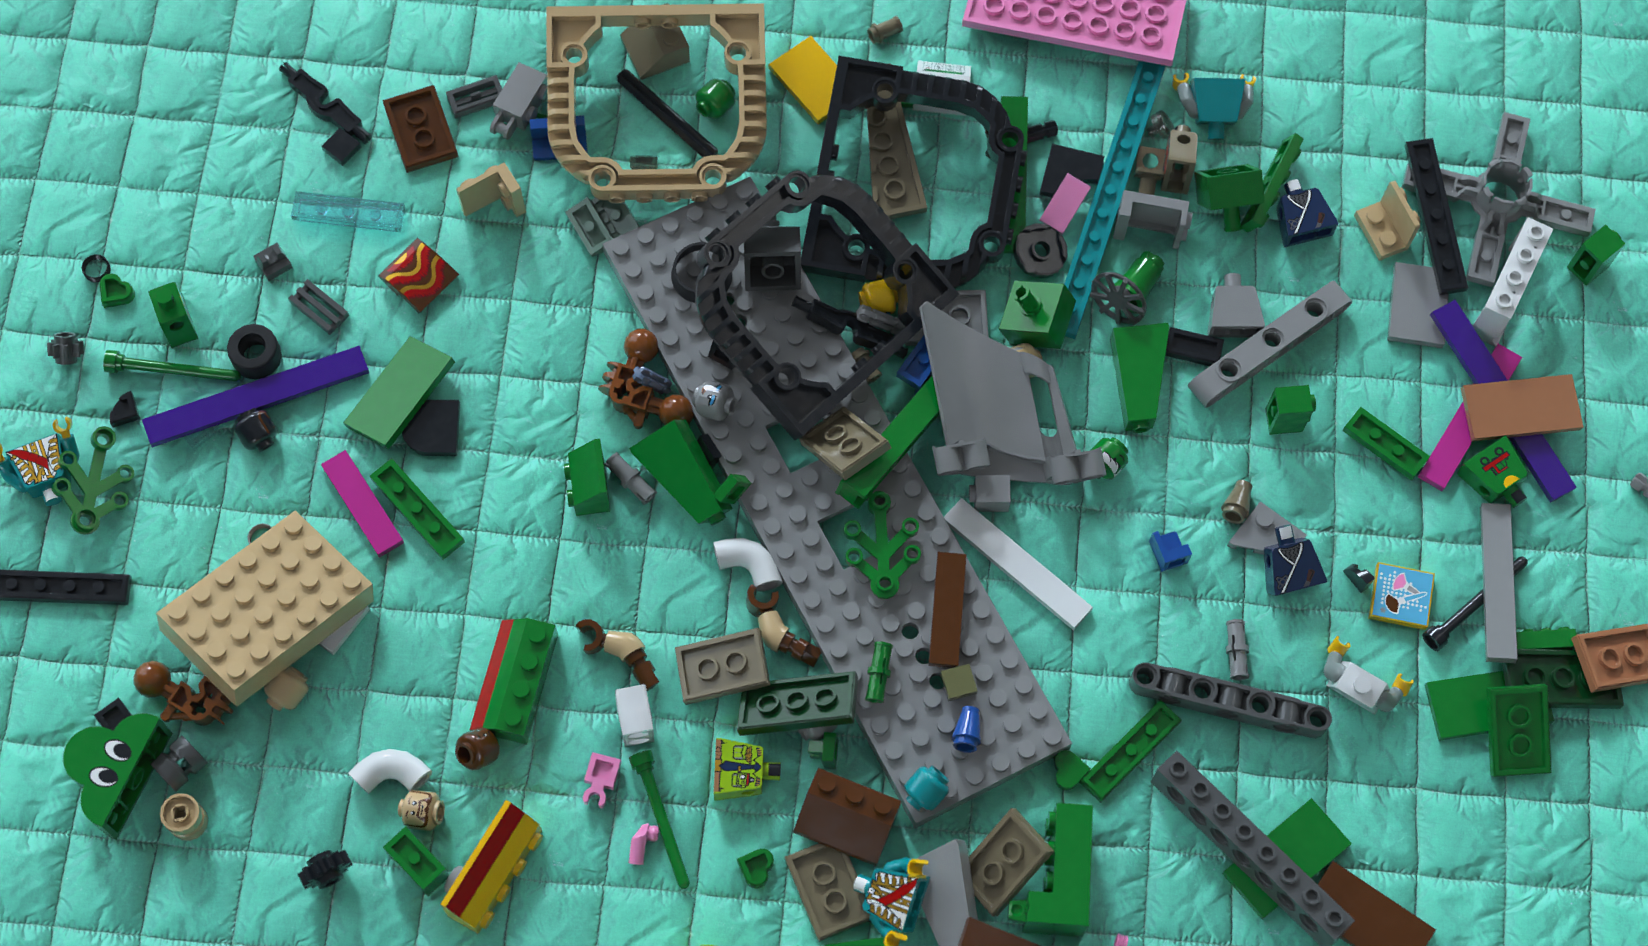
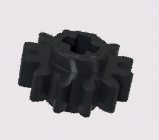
(325, 869)

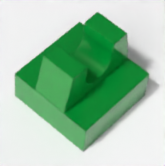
(825, 750)

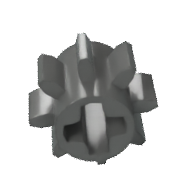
(65, 348)

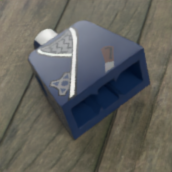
(1304, 215)
(1291, 563)

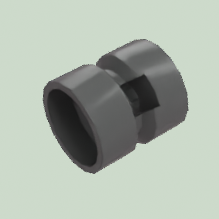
(170, 771)

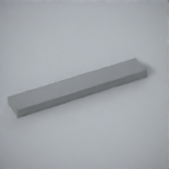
(1498, 583)

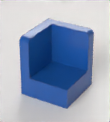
(1169, 550)

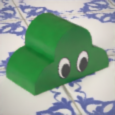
(114, 767)

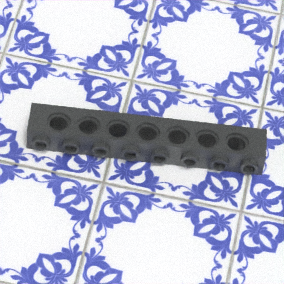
(1252, 850)

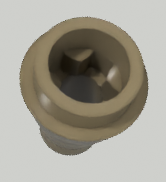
(1237, 504)

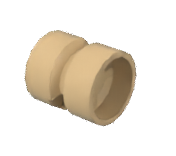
(183, 817)

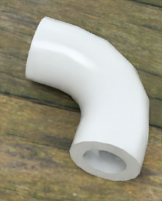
(751, 556)
(390, 764)

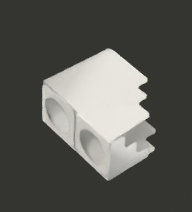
(634, 715)

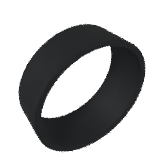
(684, 291)

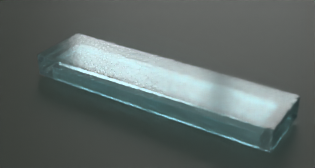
(348, 211)

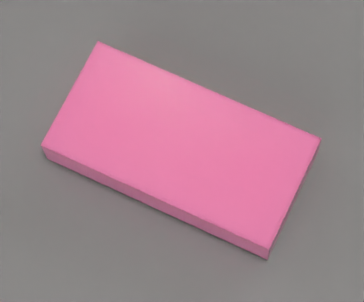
(1065, 203)

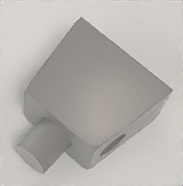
(1235, 310)

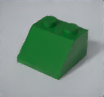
(588, 479)

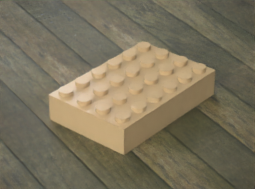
(265, 607)

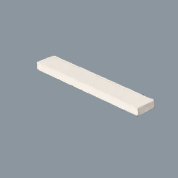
(1017, 564)

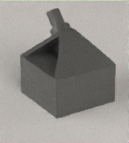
(773, 258)

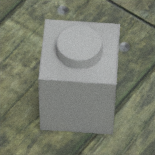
(990, 493)

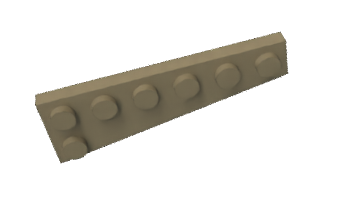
(892, 163)

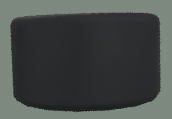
(247, 337)

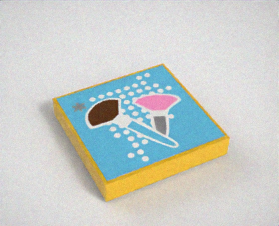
(1401, 596)

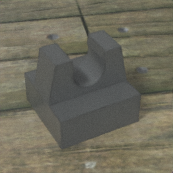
(273, 261)

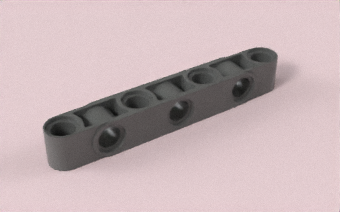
(1230, 700)

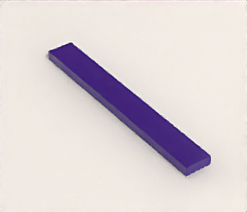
(1483, 369)
(256, 394)

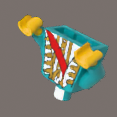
(35, 465)
(894, 897)

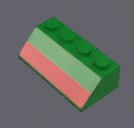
(515, 678)

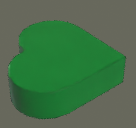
(115, 292)
(1069, 770)
(756, 867)

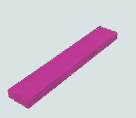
(1457, 437)

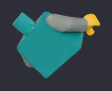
(1215, 101)

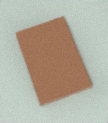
(1614, 657)

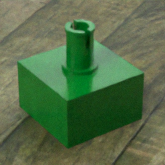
(1228, 189)
(1037, 314)

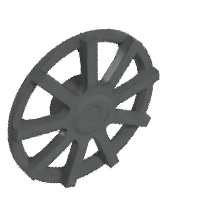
(1118, 298)

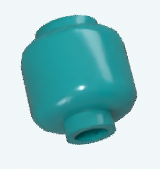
(926, 788)

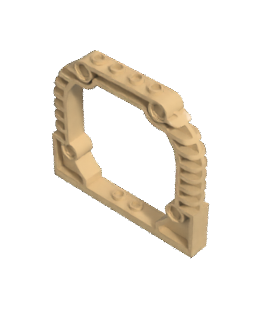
(577, 28)

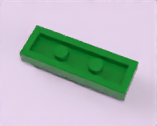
(1386, 443)

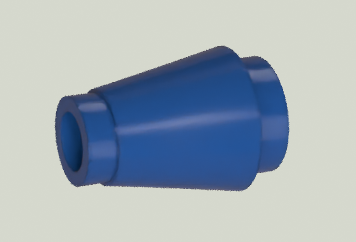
(967, 731)

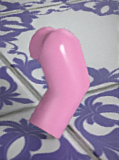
(639, 841)

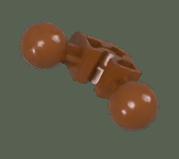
(641, 348)
(154, 680)

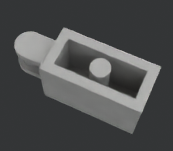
(519, 100)

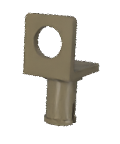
(1148, 176)

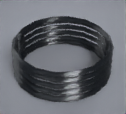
(91, 258)

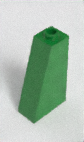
(1139, 370)
(682, 470)

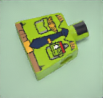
(741, 769)

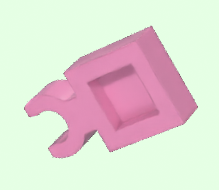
(601, 774)

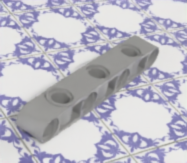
(1256, 355)

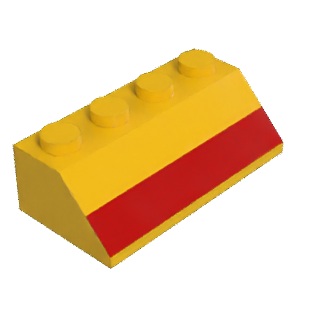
(492, 868)

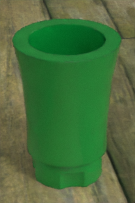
(1144, 274)

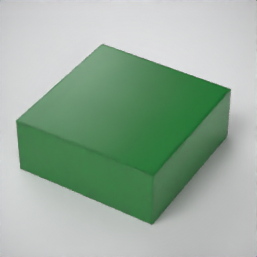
(732, 489)

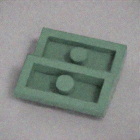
(600, 222)

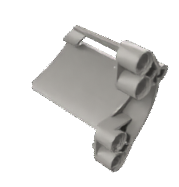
(992, 410)

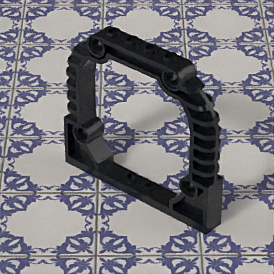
(856, 89)
(805, 401)

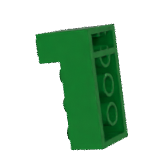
(1065, 893)

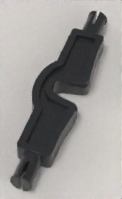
(332, 112)
(837, 320)

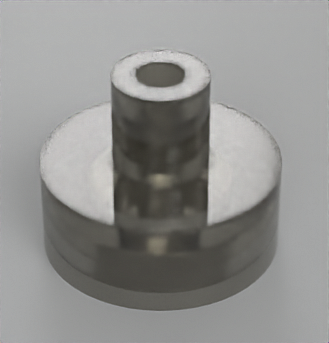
(1161, 125)

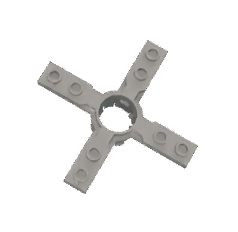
(1498, 213)

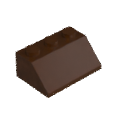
(847, 816)

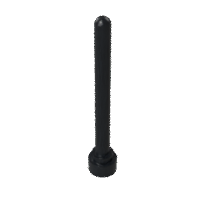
(1437, 636)

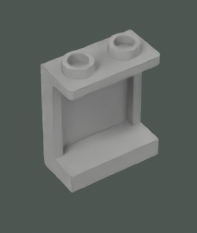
(1153, 214)

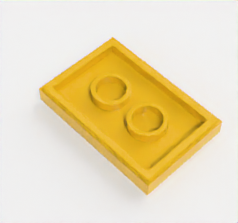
(807, 76)

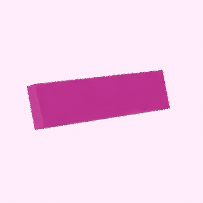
(362, 503)

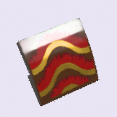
(418, 275)

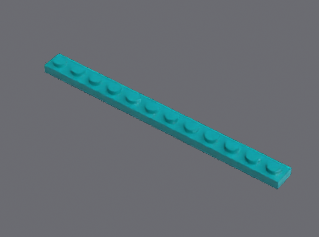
(1111, 187)

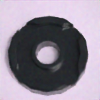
(1030, 261)

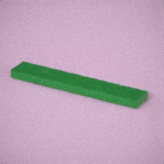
(1018, 113)

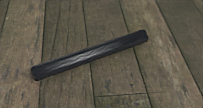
(666, 114)

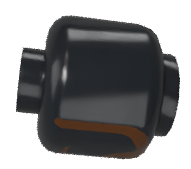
(255, 429)

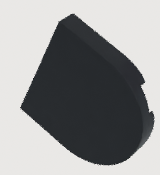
(434, 428)

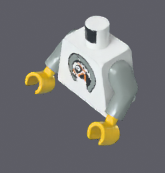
(1359, 684)

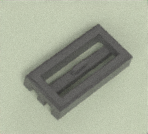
(476, 101)
(303, 293)

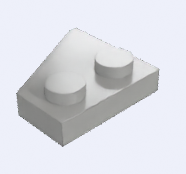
(1259, 530)

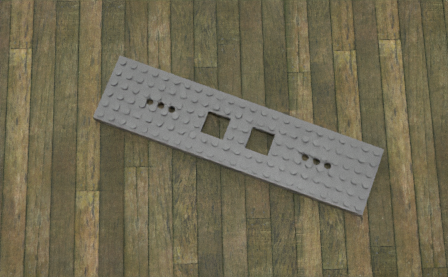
(786, 510)

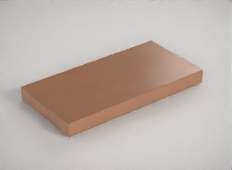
(1521, 407)

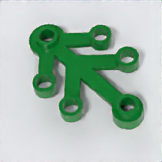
(91, 485)
(882, 549)

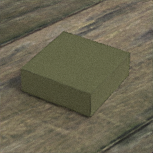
(959, 682)

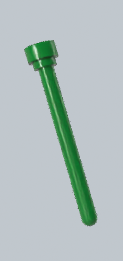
(117, 362)
(643, 764)

